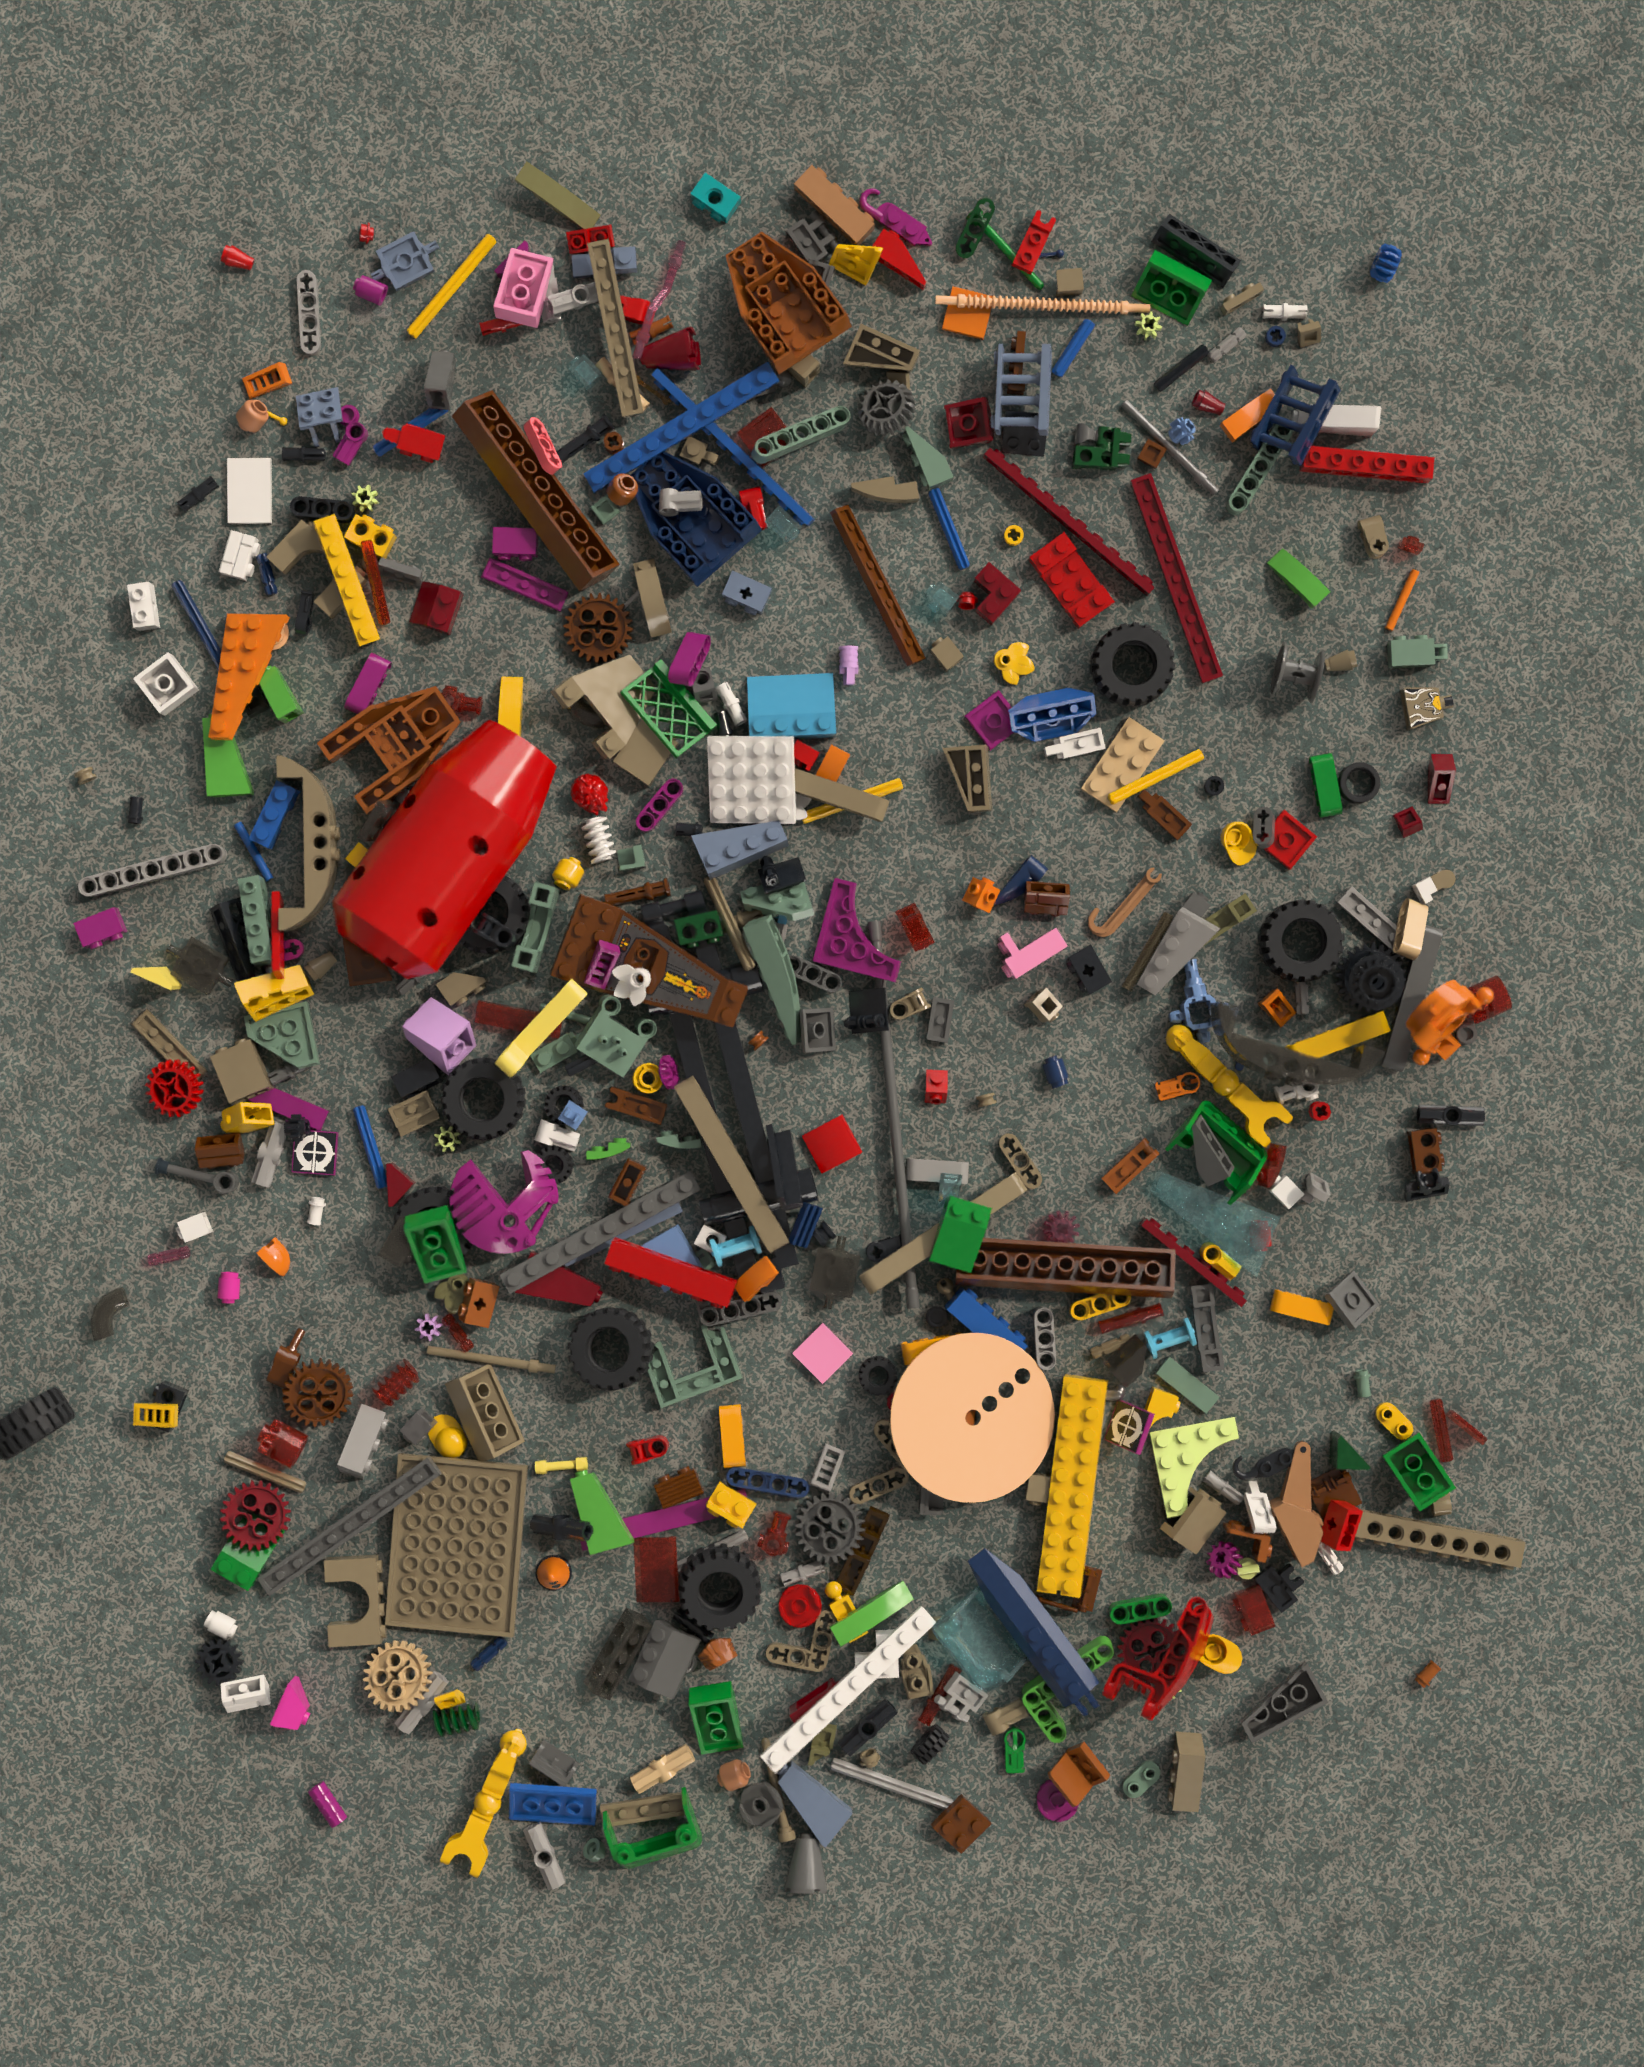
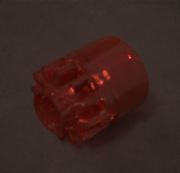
(1500, 1003)
(281, 1443)

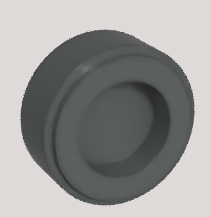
(1466, 1033)

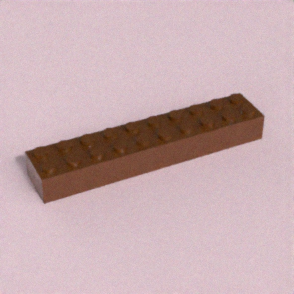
(535, 491)
(1072, 1268)

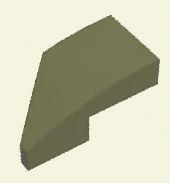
(822, 1743)

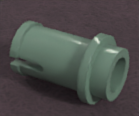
(1362, 1382)

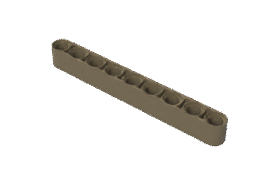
(731, 1164)
(921, 1246)

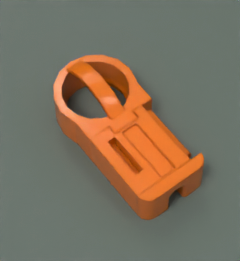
(1173, 1087)

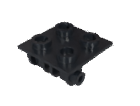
(1022, 439)
(781, 874)
(867, 1011)

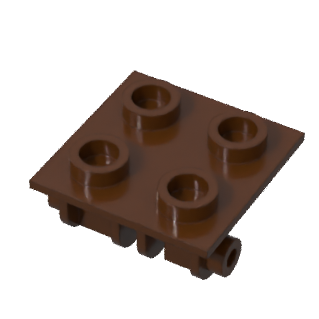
(1333, 1486)

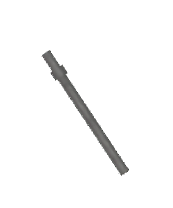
(1200, 477)

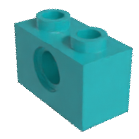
(709, 187)

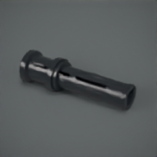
(592, 434)

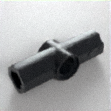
(1463, 1115)
(561, 1527)
(858, 1737)

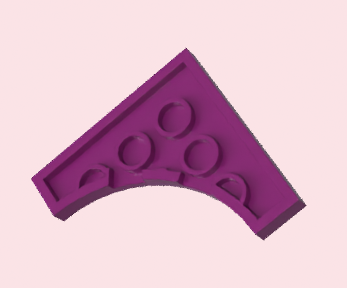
(843, 941)

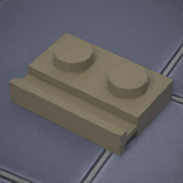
(414, 1113)

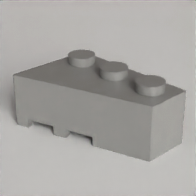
(362, 1442)

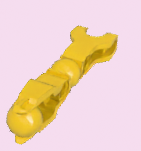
(1227, 1084)
(486, 1803)

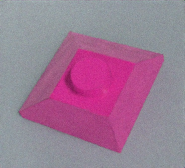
(292, 1707)

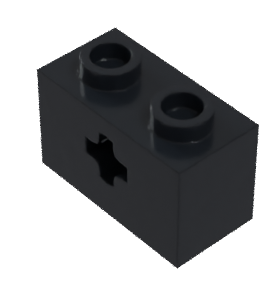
(1088, 957)

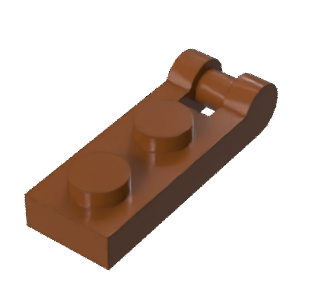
(1129, 1166)

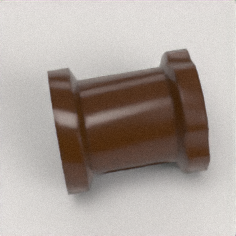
(613, 436)

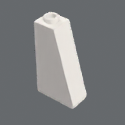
(1346, 420)

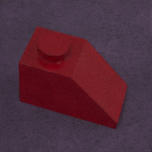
(1440, 778)

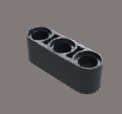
(314, 504)

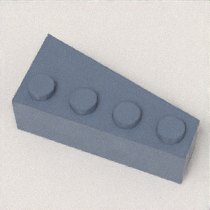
(738, 846)

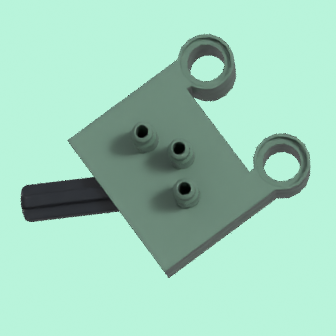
(609, 1041)

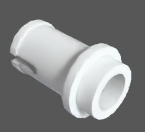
(316, 1210)

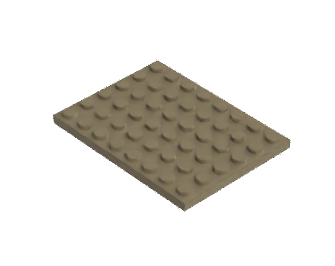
(458, 1548)

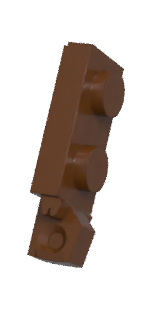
(1164, 814)

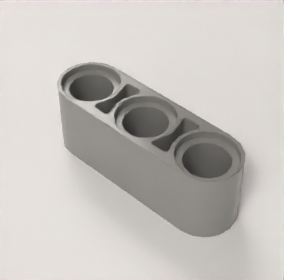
(930, 1170)
(1044, 1348)

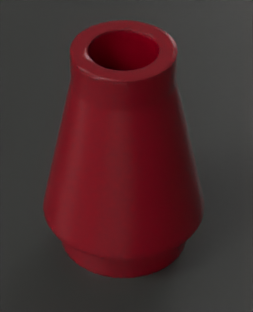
(1207, 402)

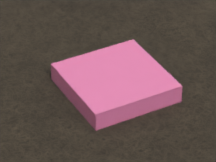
(822, 1353)

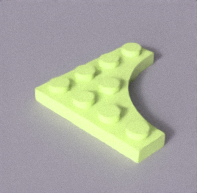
(1179, 1453)

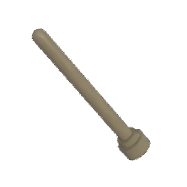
(786, 1832)

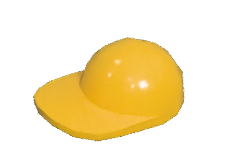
(1238, 842)
(448, 1437)
(1221, 1655)

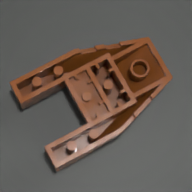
(403, 733)

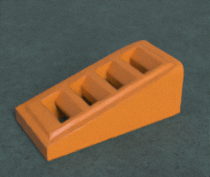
(283, 373)

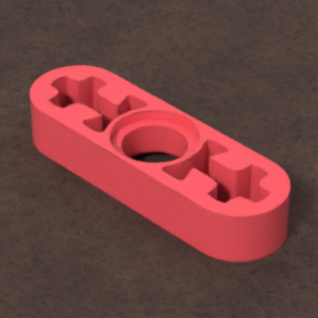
(542, 445)

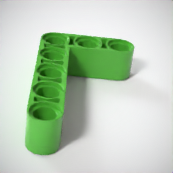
(1044, 1693)

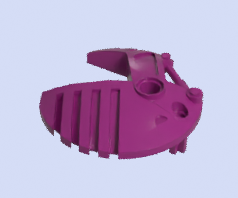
(482, 1209)

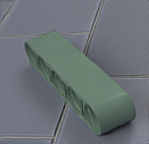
(807, 427)
(1253, 475)

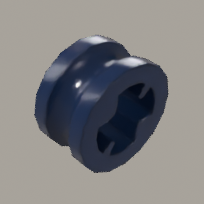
(1268, 337)

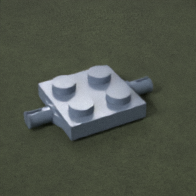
(405, 261)

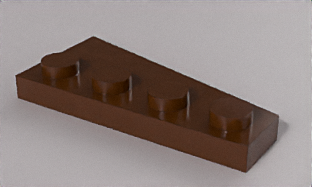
(363, 967)

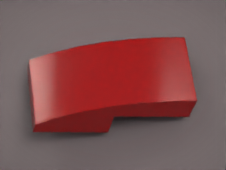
(578, 239)

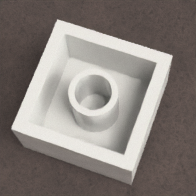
(166, 684)

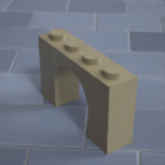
(297, 544)
(366, 1572)

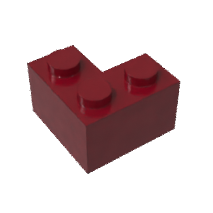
(1000, 593)

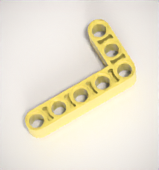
(540, 1028)

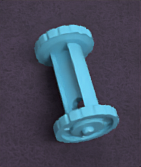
(735, 1246)
(1170, 1338)

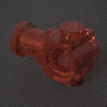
(461, 701)
(776, 1534)

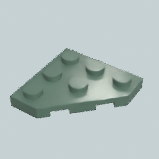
(789, 901)
(287, 1035)

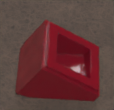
(1408, 822)

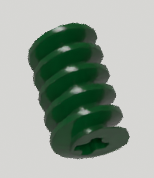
(457, 1720)

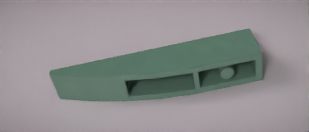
(776, 971)

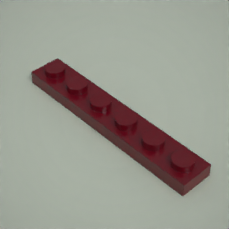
(1200, 1266)

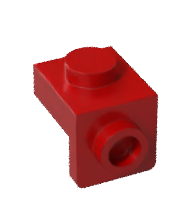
(936, 1086)

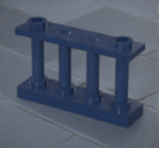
(1308, 430)

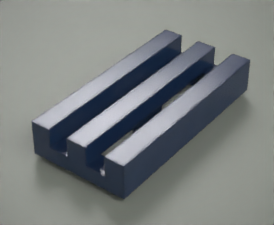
(805, 1225)

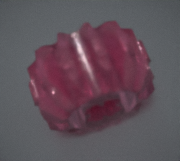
(1062, 1220)

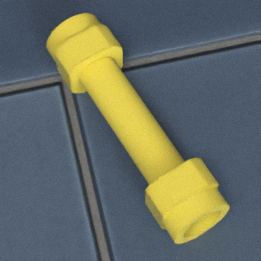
(579, 1464)

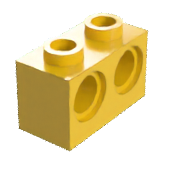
(372, 533)

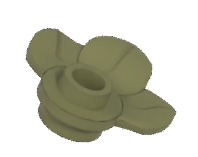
(452, 1295)

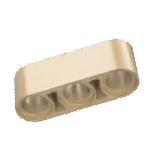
(1410, 929)

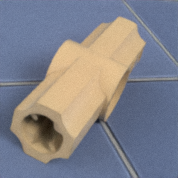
(662, 1769)

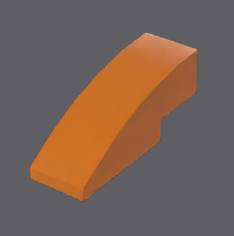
(1247, 417)

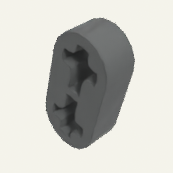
(1258, 827)

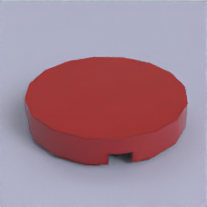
(800, 1605)

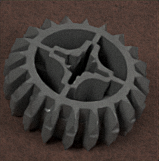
(879, 419)

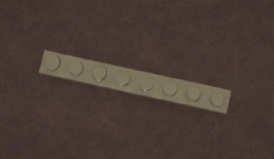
(615, 328)

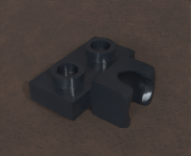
(1426, 1186)
(1279, 1586)

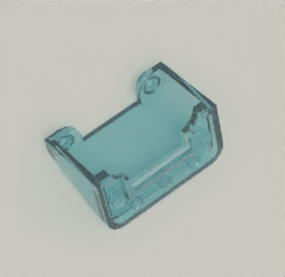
(979, 1642)

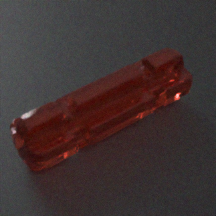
(457, 1332)

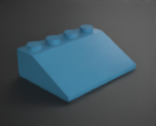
(792, 706)

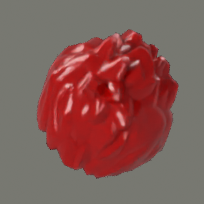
(590, 793)

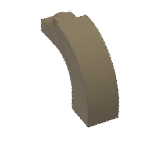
(652, 598)

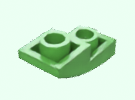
(615, 1147)

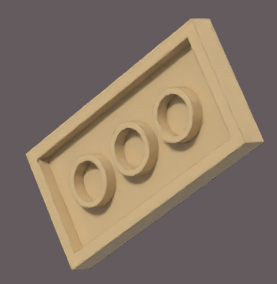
(1122, 762)

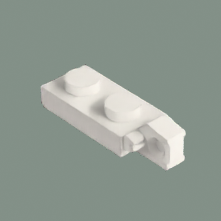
(1076, 744)
(1259, 1509)

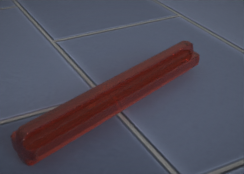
(375, 582)

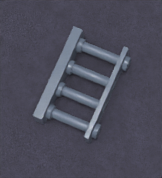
(1041, 400)

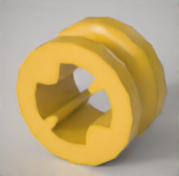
(1017, 530)

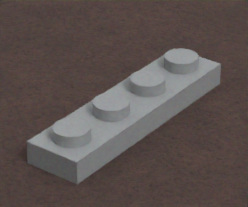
(1369, 917)

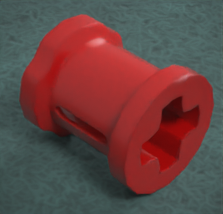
(1313, 1113)

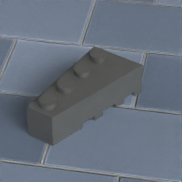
(1284, 1704)

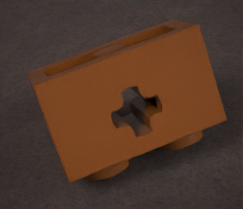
(480, 1313)

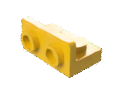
(730, 1505)

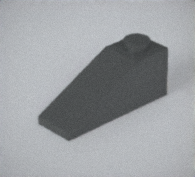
(1210, 1157)

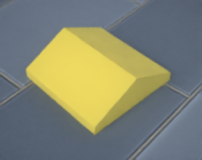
(158, 975)

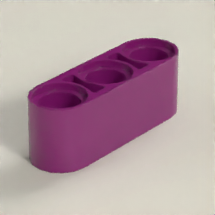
(689, 659)
(367, 683)
(662, 794)

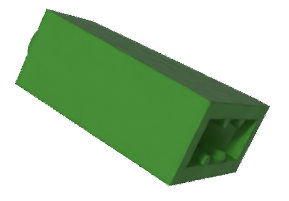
(279, 695)

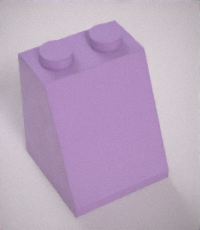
(440, 1034)

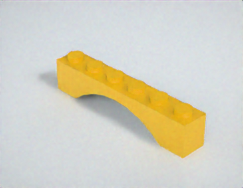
(346, 580)

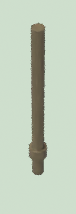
(532, 1365)

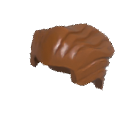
(717, 1653)

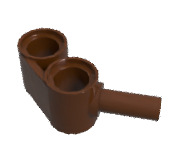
(285, 1361)

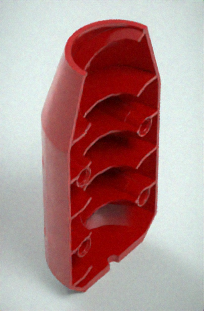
(445, 851)

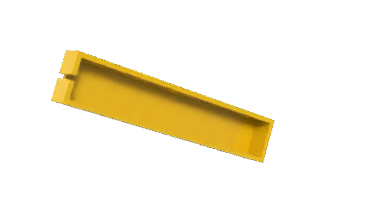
(1072, 1485)

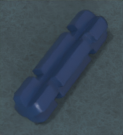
(266, 574)
(488, 1653)

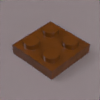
(961, 1823)

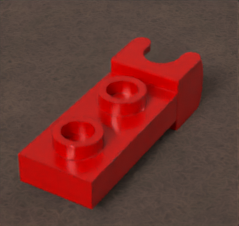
(1033, 243)

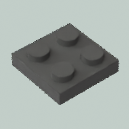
(1352, 1300)

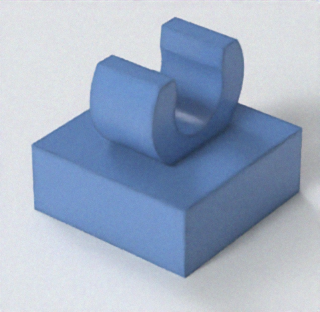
(572, 1115)

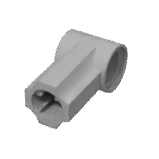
(673, 501)

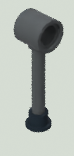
(165, 1167)

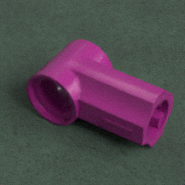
(350, 446)

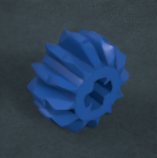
(1385, 263)

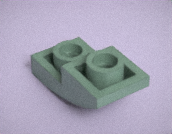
(670, 1139)

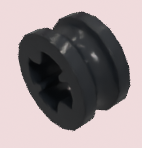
(1220, 788)

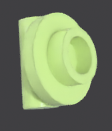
(1249, 1569)

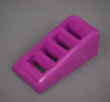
(602, 947)

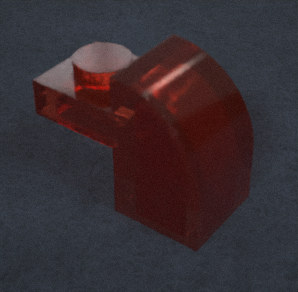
(914, 927)

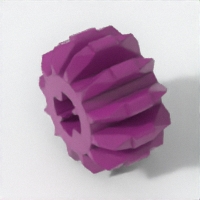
(1224, 1560)

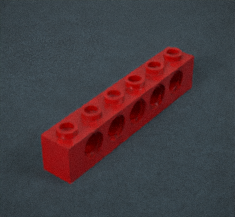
(1368, 464)

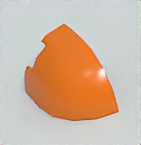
(275, 1256)

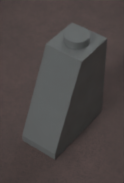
(440, 380)

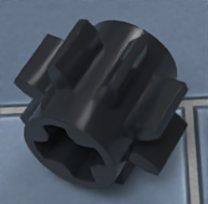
(297, 1127)

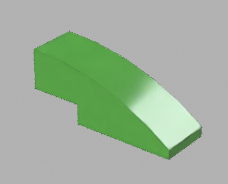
(1298, 578)

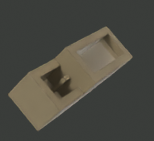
(886, 490)

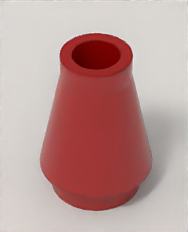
(236, 258)

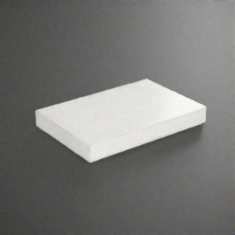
(249, 490)

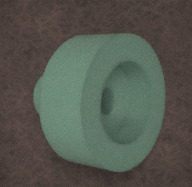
(594, 1850)

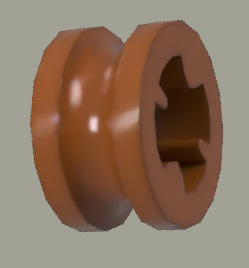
(758, 1040)

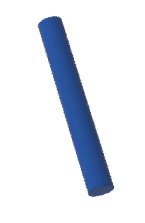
(253, 851)

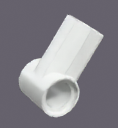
(554, 1135)

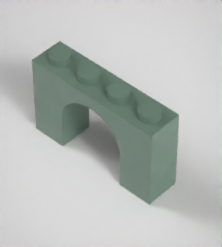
(543, 904)

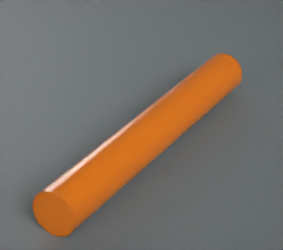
(1402, 600)

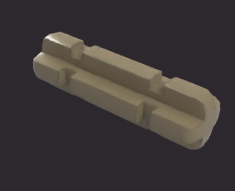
(1109, 1346)

